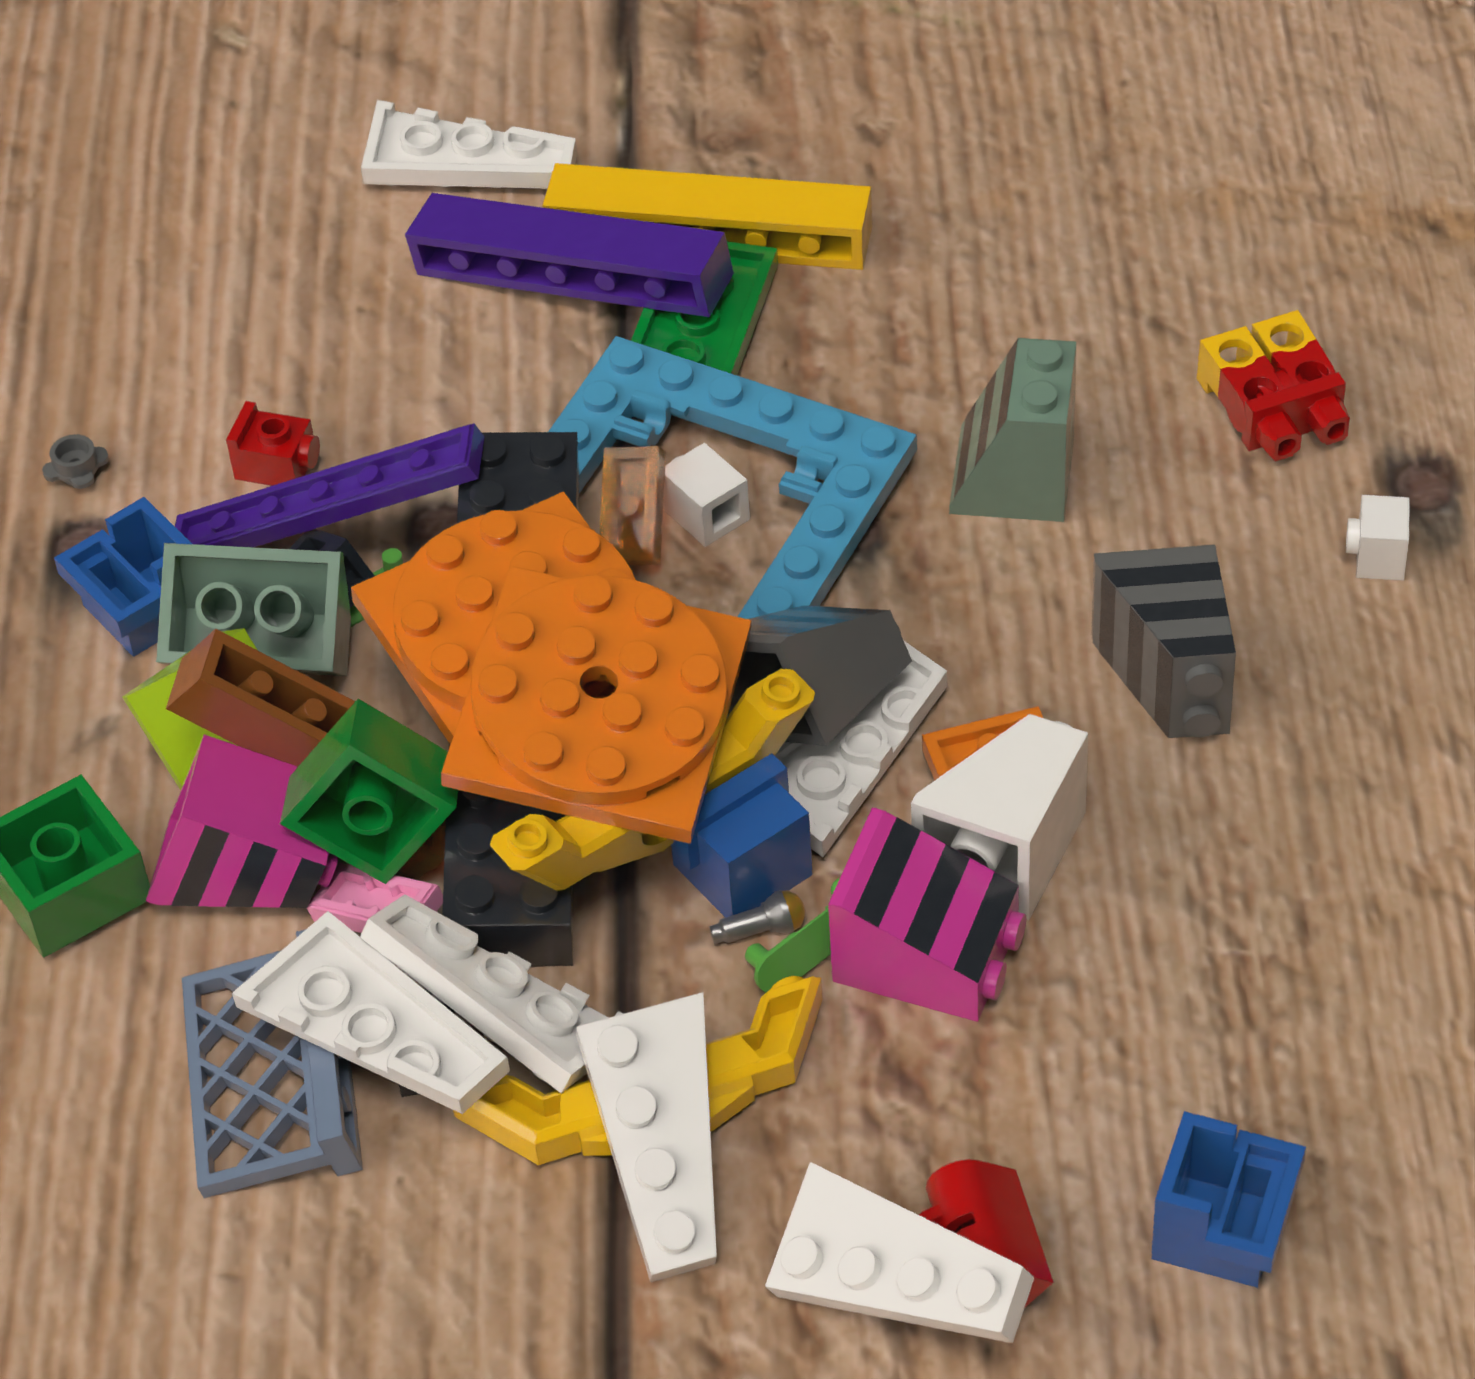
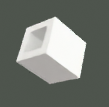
(705, 494)

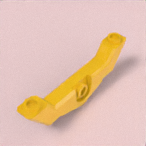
(575, 847)
(737, 1070)

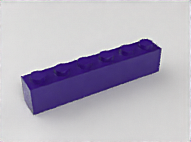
(570, 254)

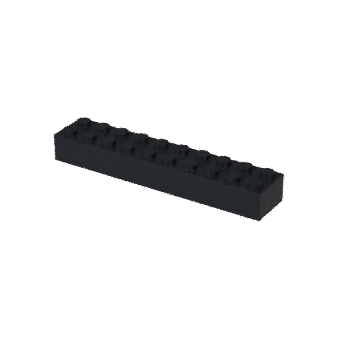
(478, 886)

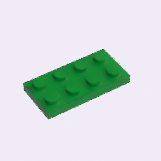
(725, 335)

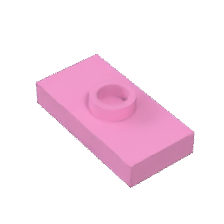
(358, 896)

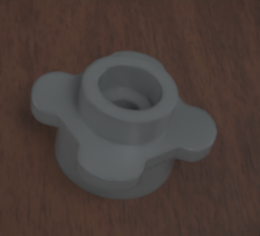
(74, 461)

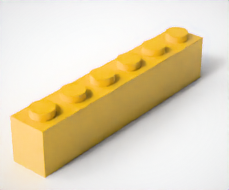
(800, 218)

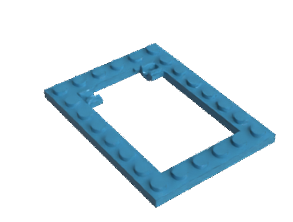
(847, 451)

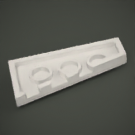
(840, 776)
(486, 988)
(368, 1011)
(656, 1118)
(889, 1263)

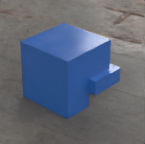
(123, 573)
(747, 840)
(1224, 1199)

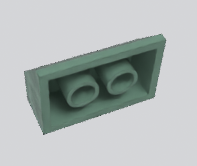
(283, 598)

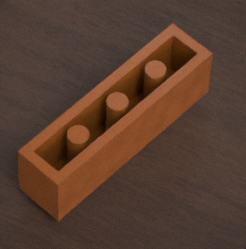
(254, 699)

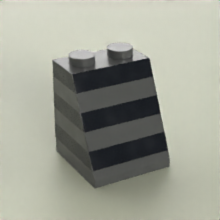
(1168, 634)
(836, 651)

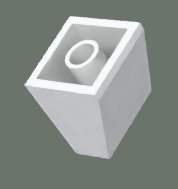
(1012, 803)

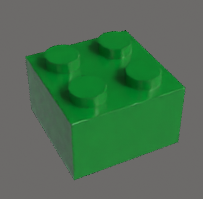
(369, 792)
(67, 866)

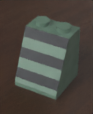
(1020, 437)

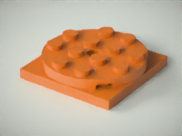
(444, 598)
(613, 759)

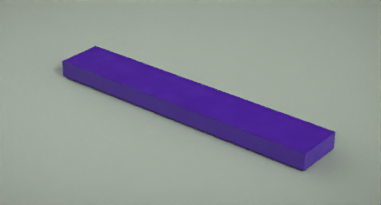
(339, 491)

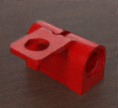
(991, 1210)

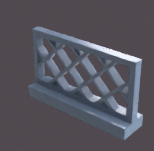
(325, 1093)

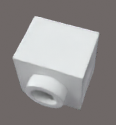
(1380, 537)

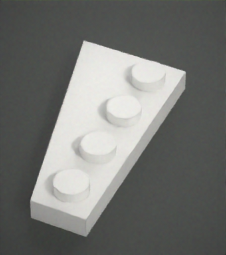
(446, 153)

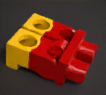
(1275, 389)

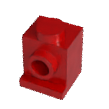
(271, 446)

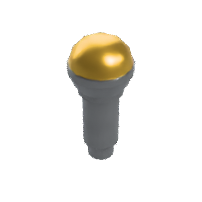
(779, 913)

